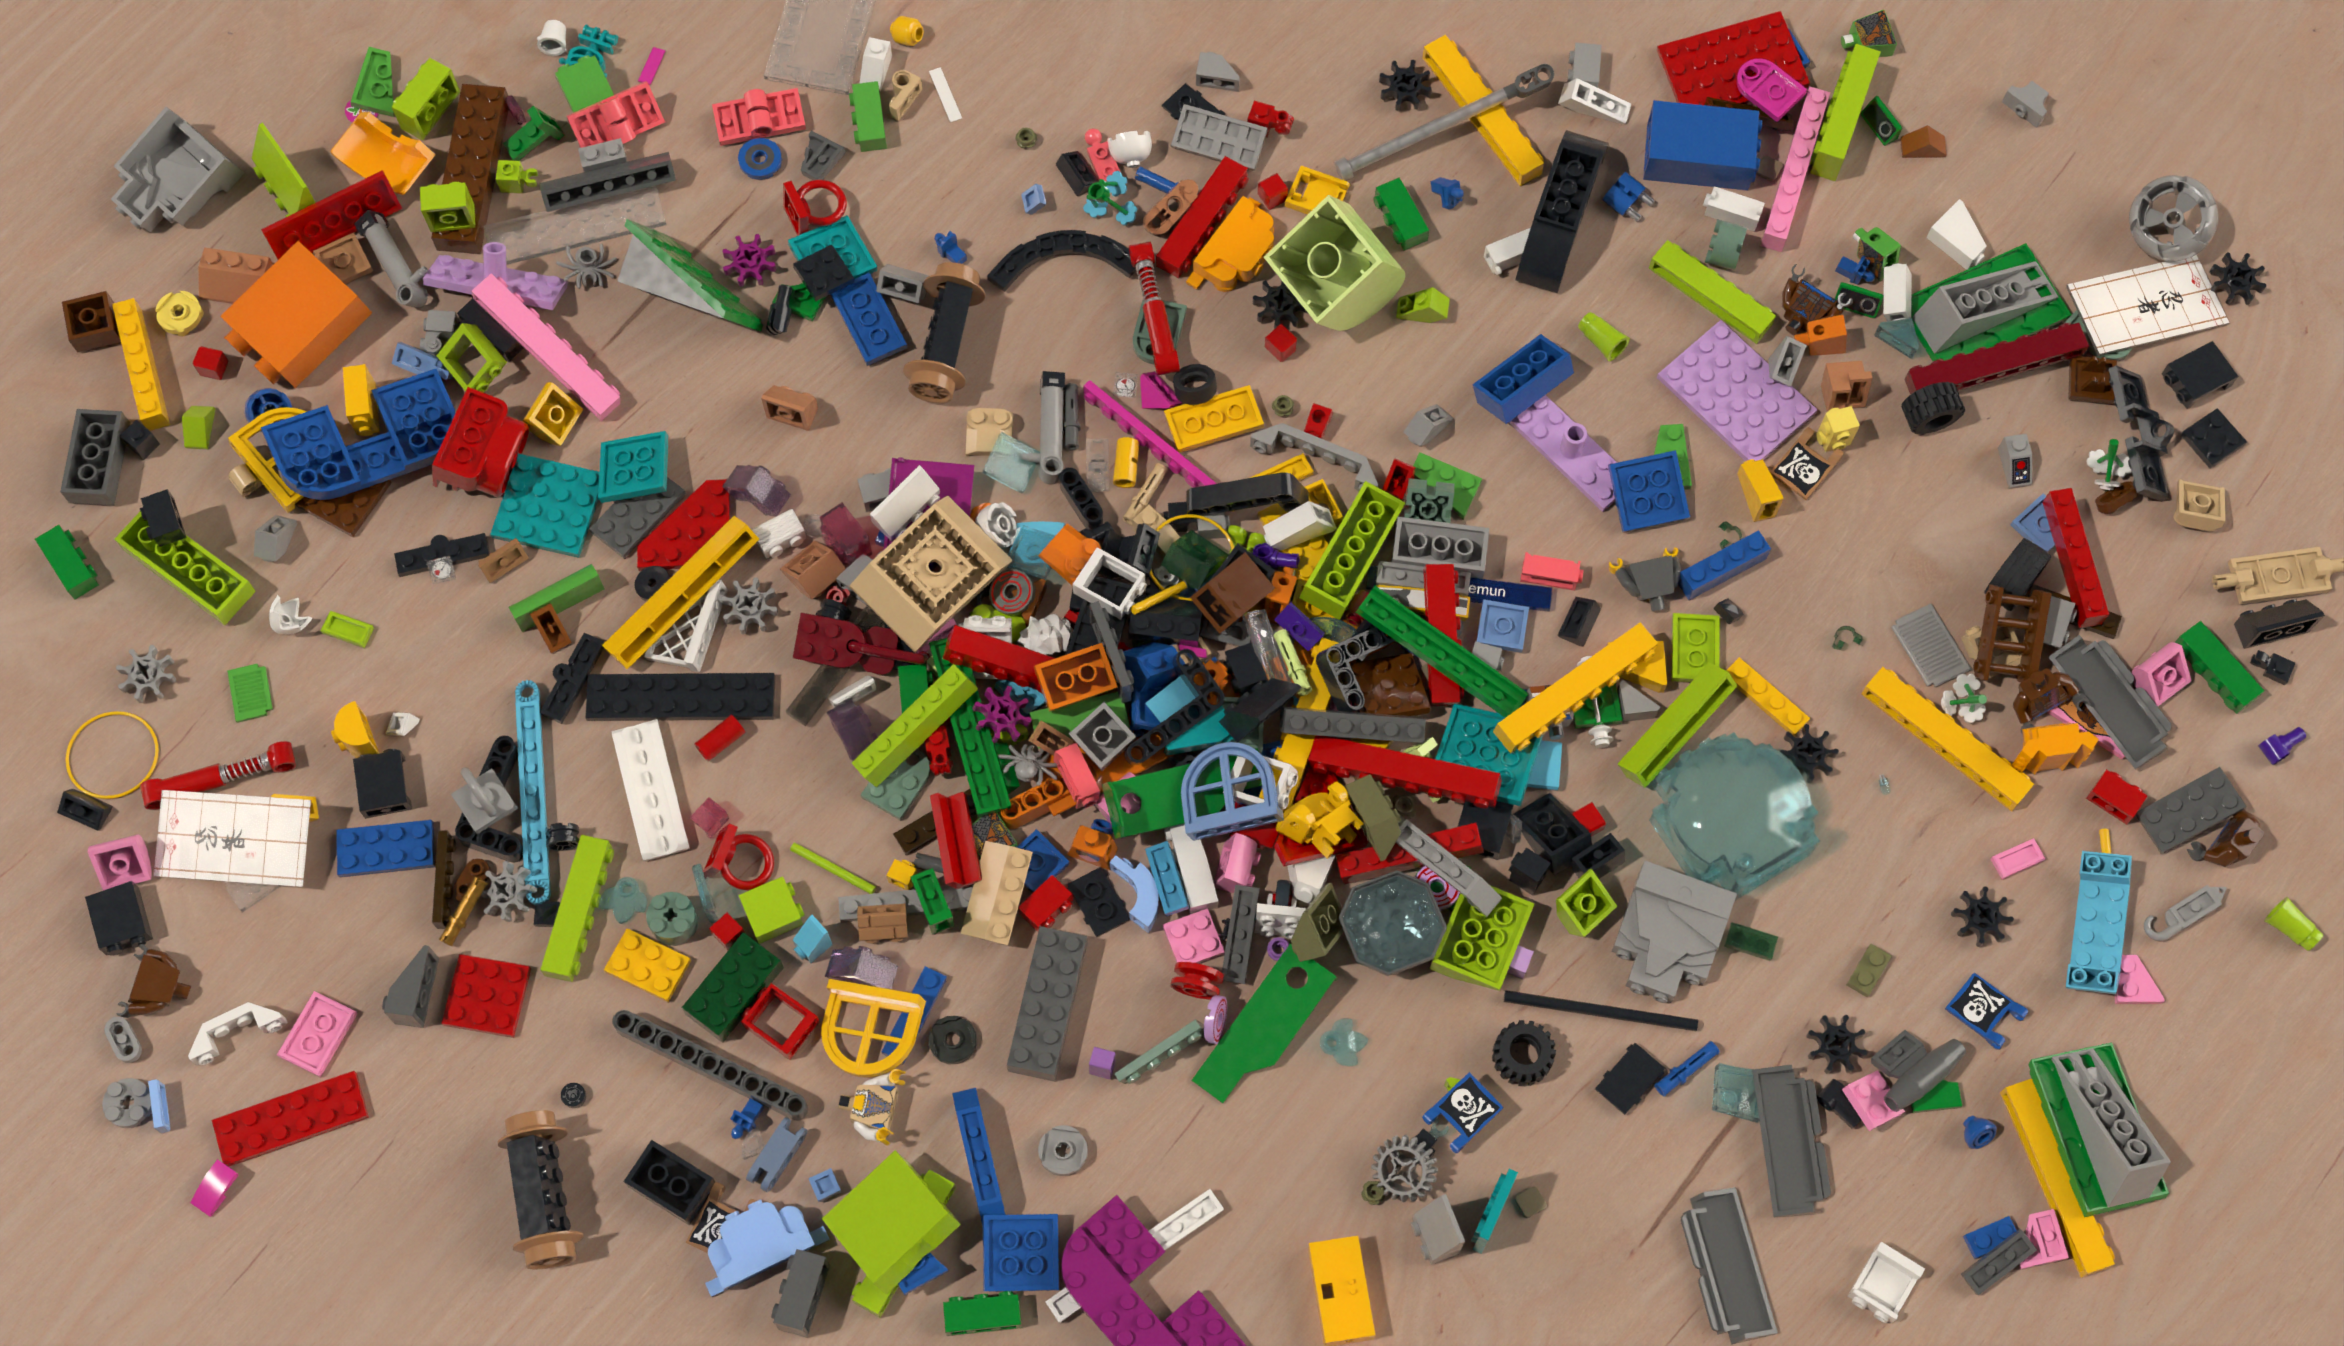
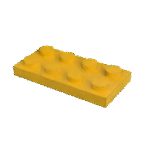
(1215, 420)
(1309, 551)

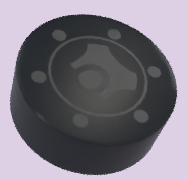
(573, 1095)

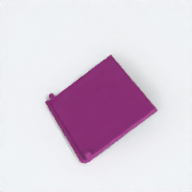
(951, 478)

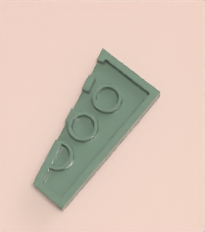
(1162, 1051)

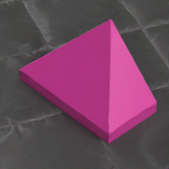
(1156, 392)

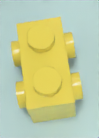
(1837, 429)

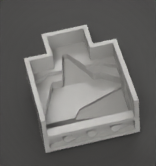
(171, 173)
(1671, 930)

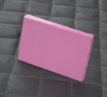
(317, 1034)

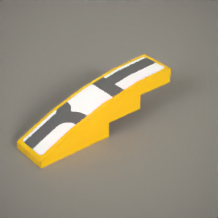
(1414, 600)

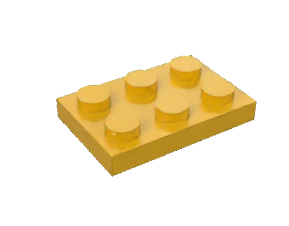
(647, 965)

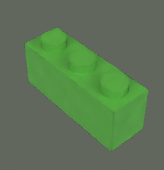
(868, 116)

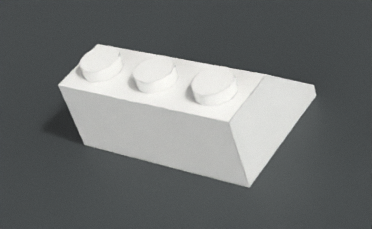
(905, 503)

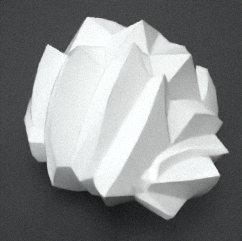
(1047, 635)

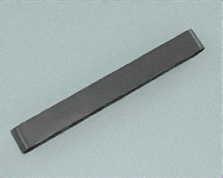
(701, 1057)

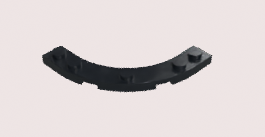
(1056, 244)

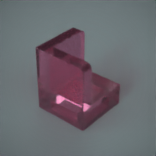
(710, 817)

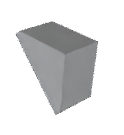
(1786, 360)
(1635, 704)

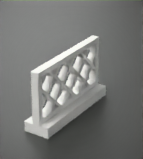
(702, 632)

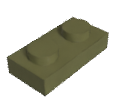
(1869, 970)

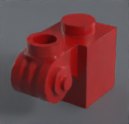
(1268, 117)
(939, 751)

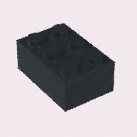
(670, 1182)

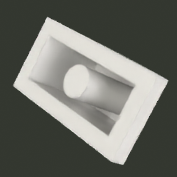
(876, 61)

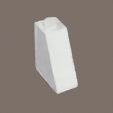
(1958, 236)
(1299, 526)
(1309, 877)

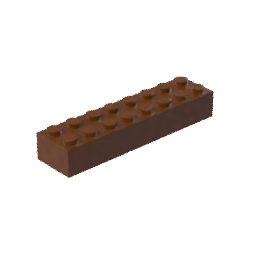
(474, 160)

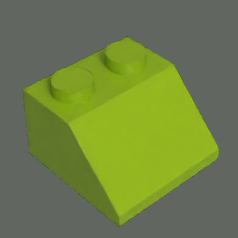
(1584, 905)

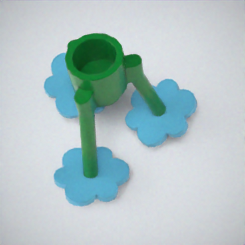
(1099, 195)

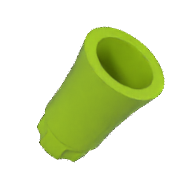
(1603, 336)
(2294, 924)

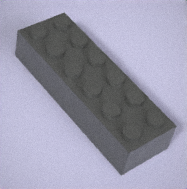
(1047, 1004)

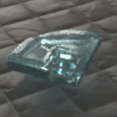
(1735, 1092)

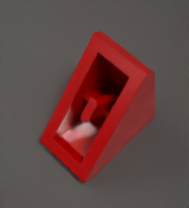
(1398, 478)

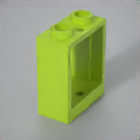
(457, 346)

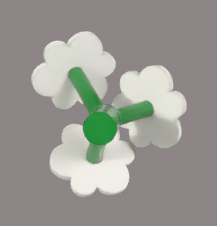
(2109, 464)
(1970, 707)

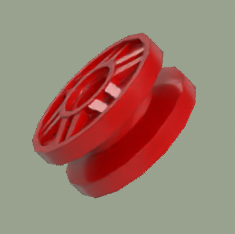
(1196, 980)

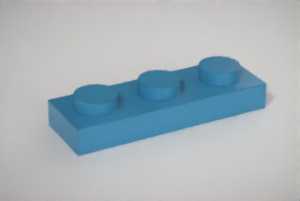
(1167, 878)

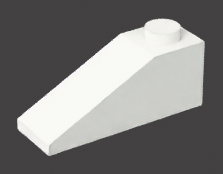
(1594, 102)

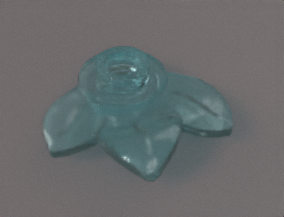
(624, 903)
(1347, 1042)

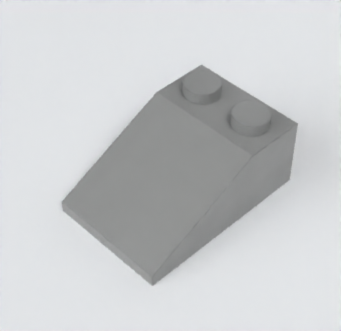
(1438, 1231)

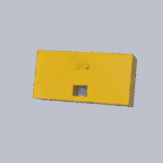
(1341, 1291)

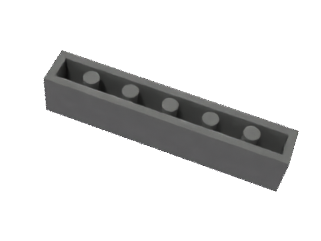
(607, 181)
(1352, 724)

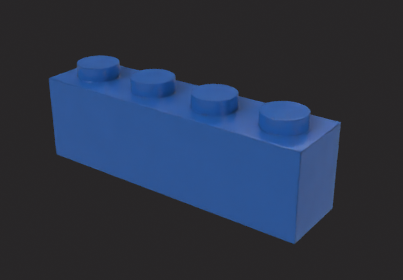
(1724, 565)

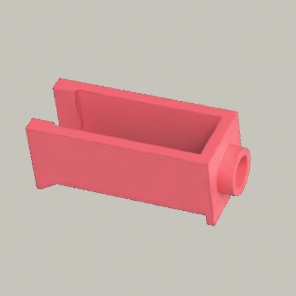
(1551, 572)
(1077, 776)

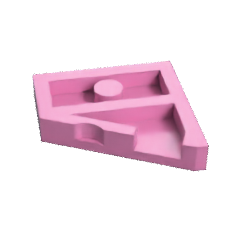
(2136, 984)
(2046, 1237)

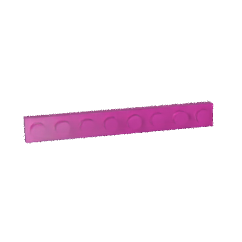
(1145, 436)

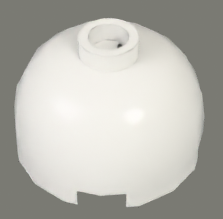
(1130, 148)
(999, 524)

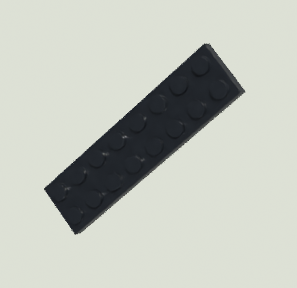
(680, 696)

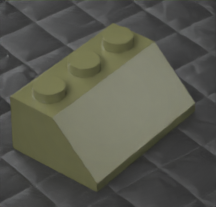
(1376, 814)
(1318, 926)

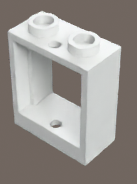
(1090, 570)
(1286, 781)

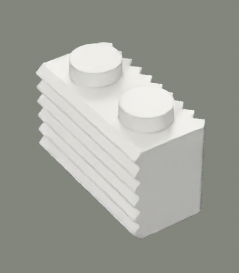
(779, 534)

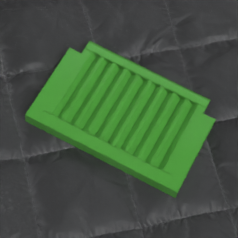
(249, 692)

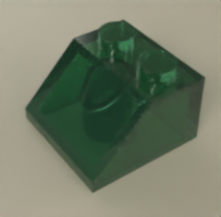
(1194, 559)

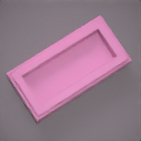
(2017, 859)

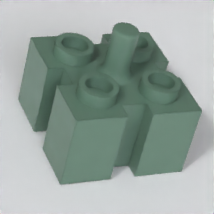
(1429, 502)

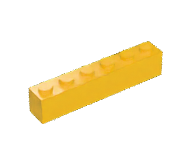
(141, 364)

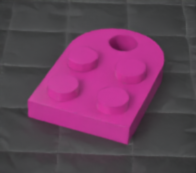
(1770, 89)

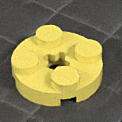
(181, 324)

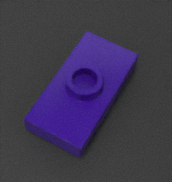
(1299, 626)

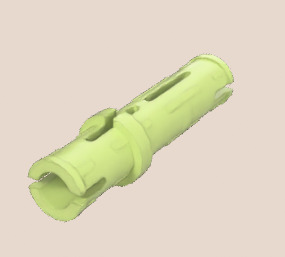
(1296, 670)

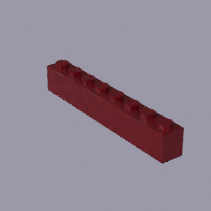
(2002, 359)

